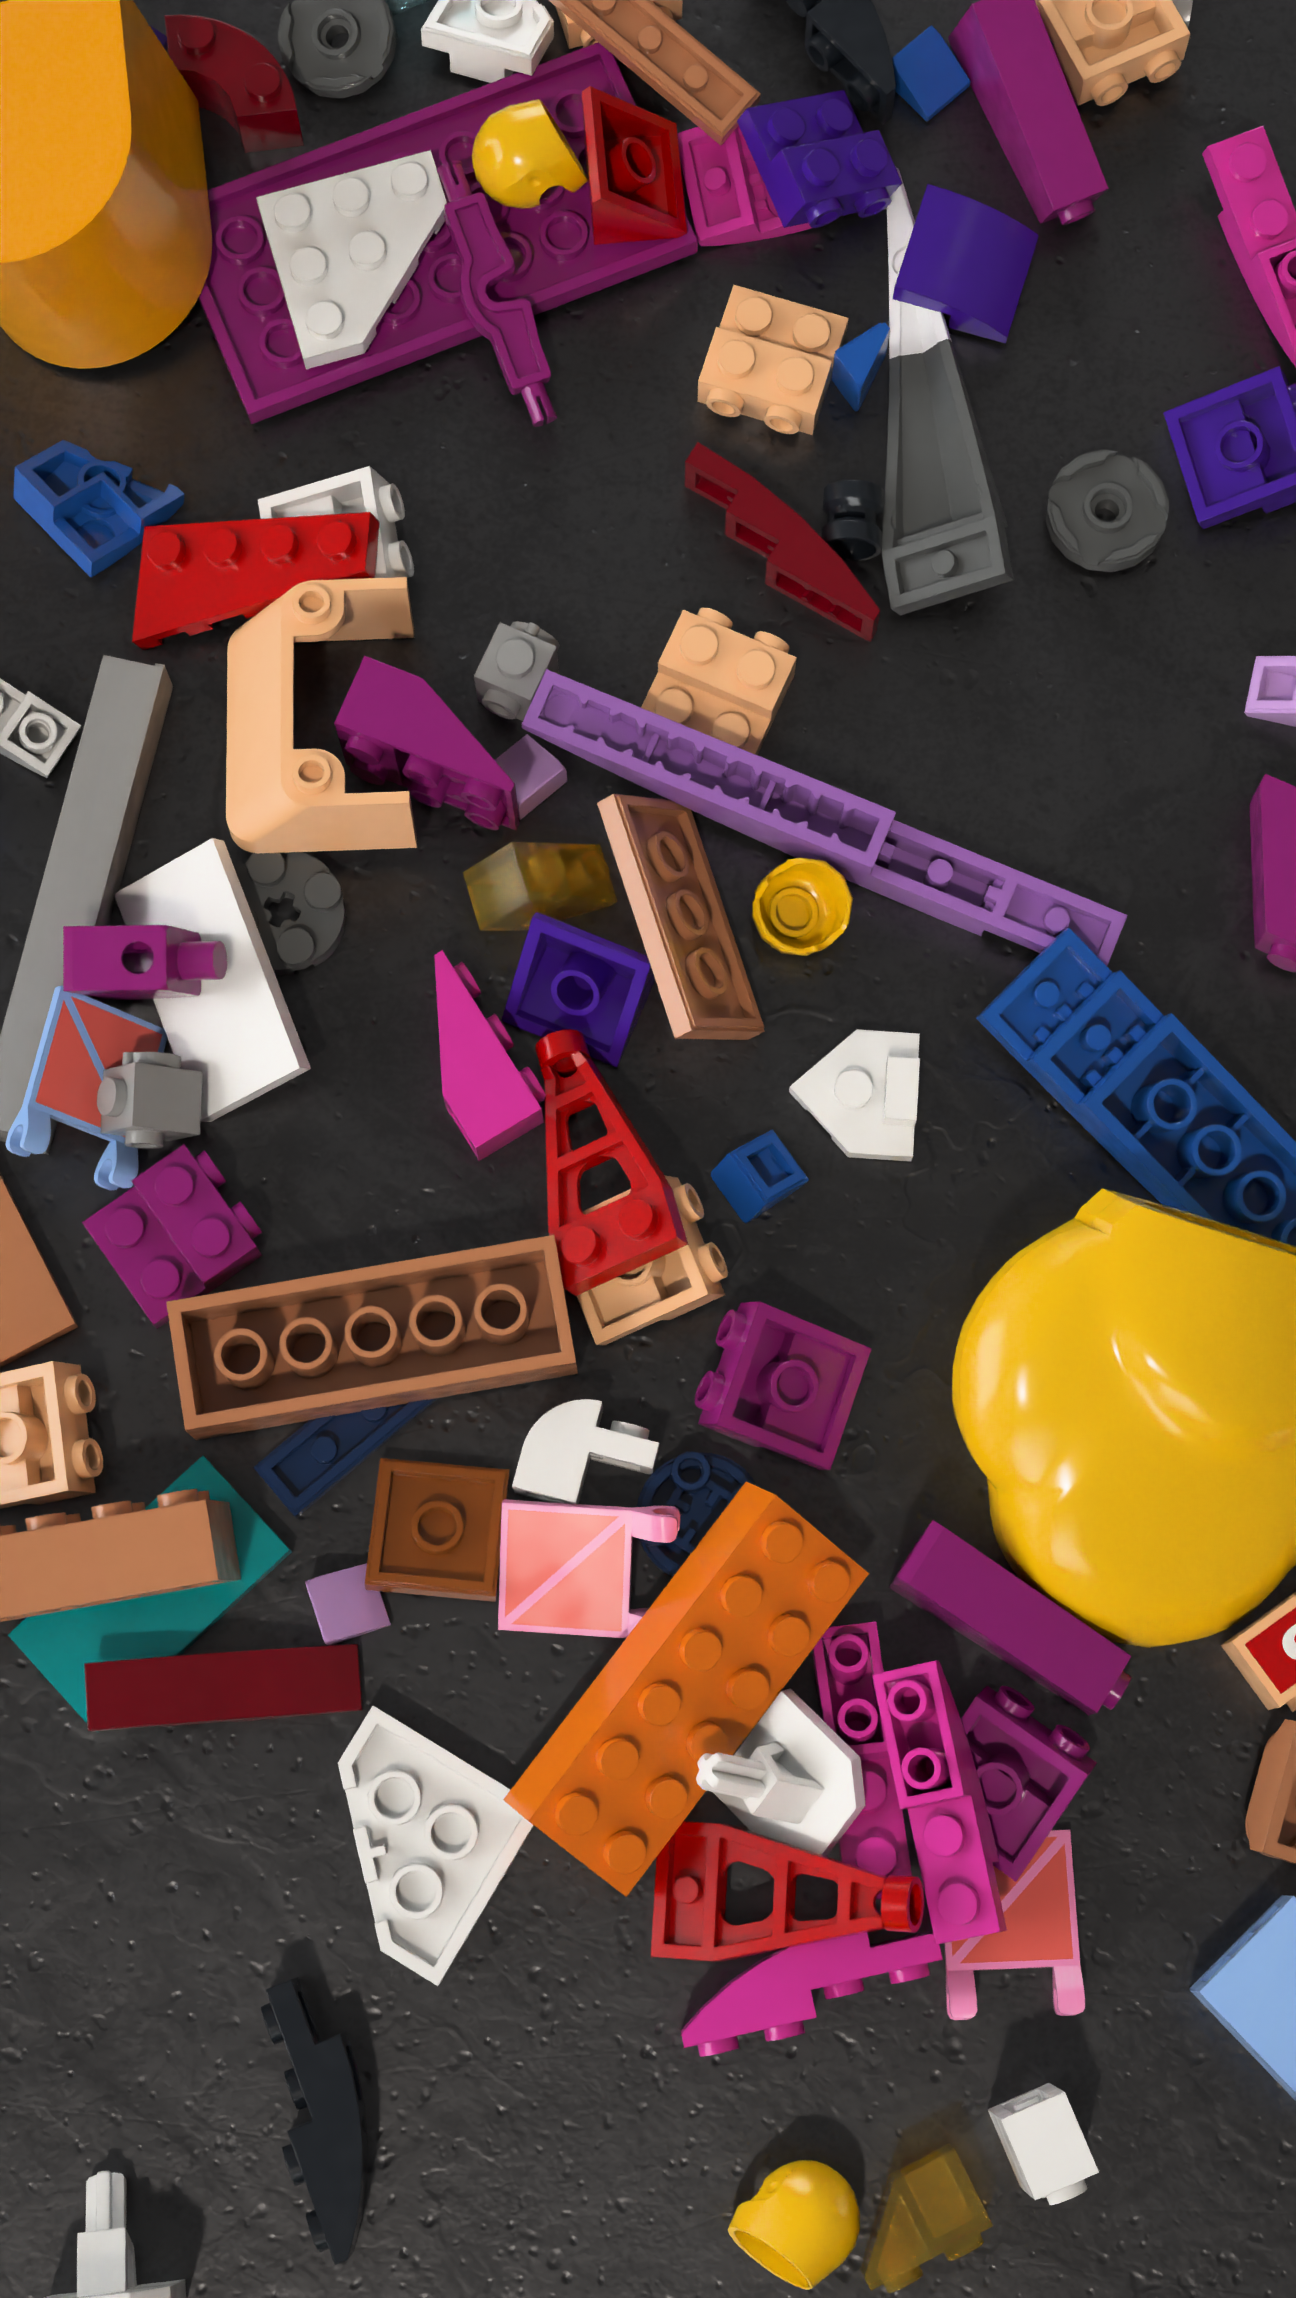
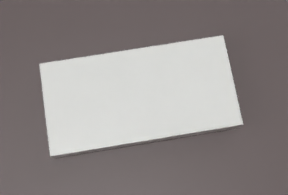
(237, 1024)

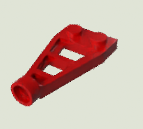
(626, 1231)
(693, 1891)

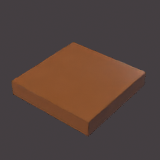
(437, 1530)

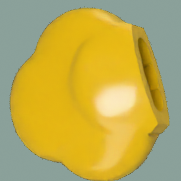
(1138, 1417)

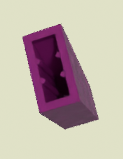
(1274, 870)

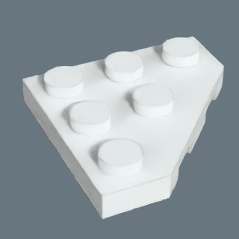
(350, 249)
(426, 1840)

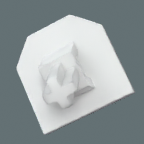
(789, 1778)
(106, 2251)

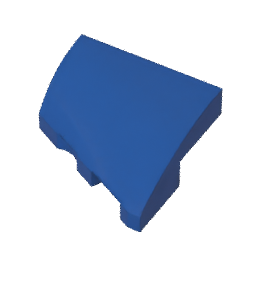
(90, 504)

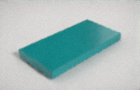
(155, 1623)

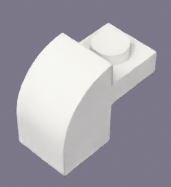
(565, 1441)

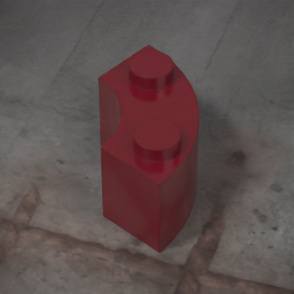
(235, 80)

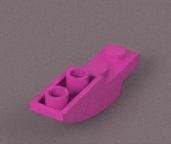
(1259, 226)
(849, 1706)
(943, 1800)
(777, 1989)

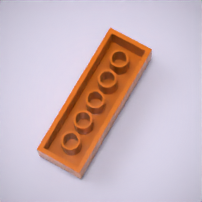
(686, 1686)

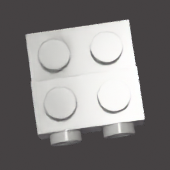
(351, 493)

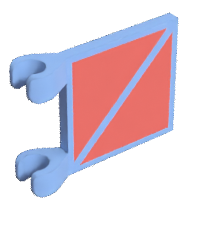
(74, 1049)

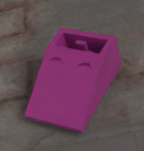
(407, 735)

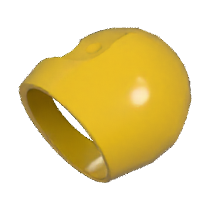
(523, 155)
(799, 2223)

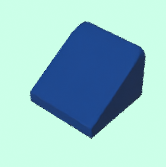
(928, 74)
(859, 363)
(758, 1176)

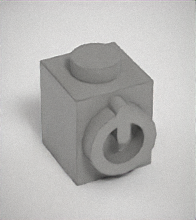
(514, 668)
(150, 1100)

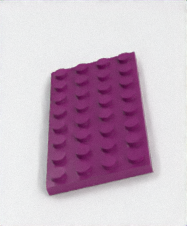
(548, 242)

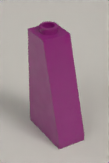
(1029, 107)
(1012, 1620)

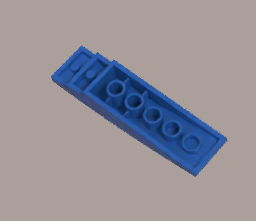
(1147, 1090)

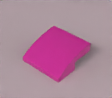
(727, 191)

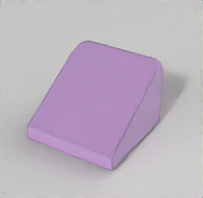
(1273, 690)
(533, 771)
(345, 1606)

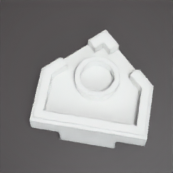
(489, 36)
(866, 1094)

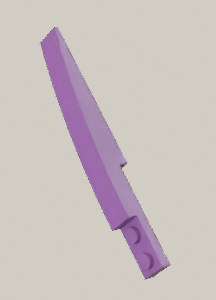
(814, 820)

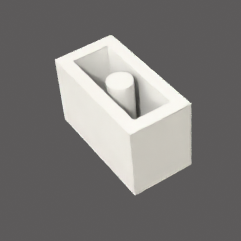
(1044, 2144)

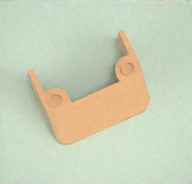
(298, 797)

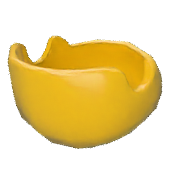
(802, 906)

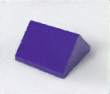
(580, 985)

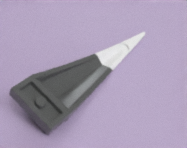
(940, 495)

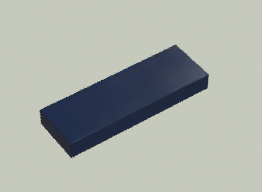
(329, 1450)

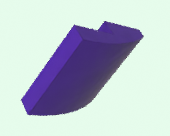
(966, 263)

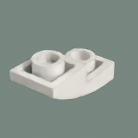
(33, 730)

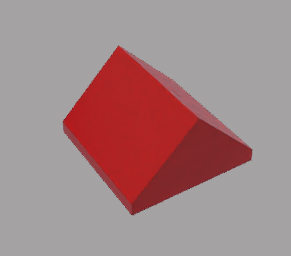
(631, 171)

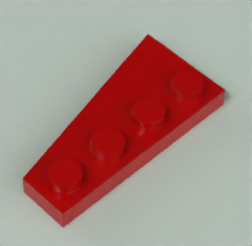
(241, 566)

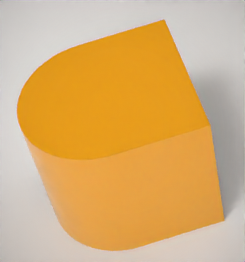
(96, 184)

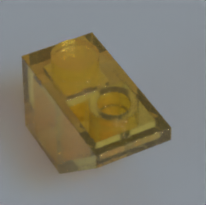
(540, 878)
(923, 2213)

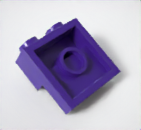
(819, 159)
(1238, 447)

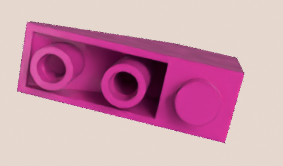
(479, 1080)

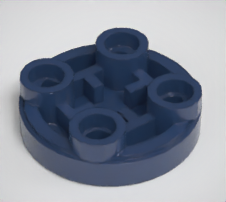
(701, 1490)

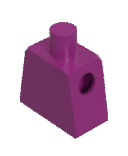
(139, 961)

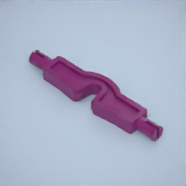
(506, 323)

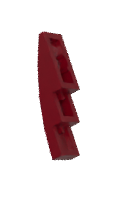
(796, 556)
(223, 1687)

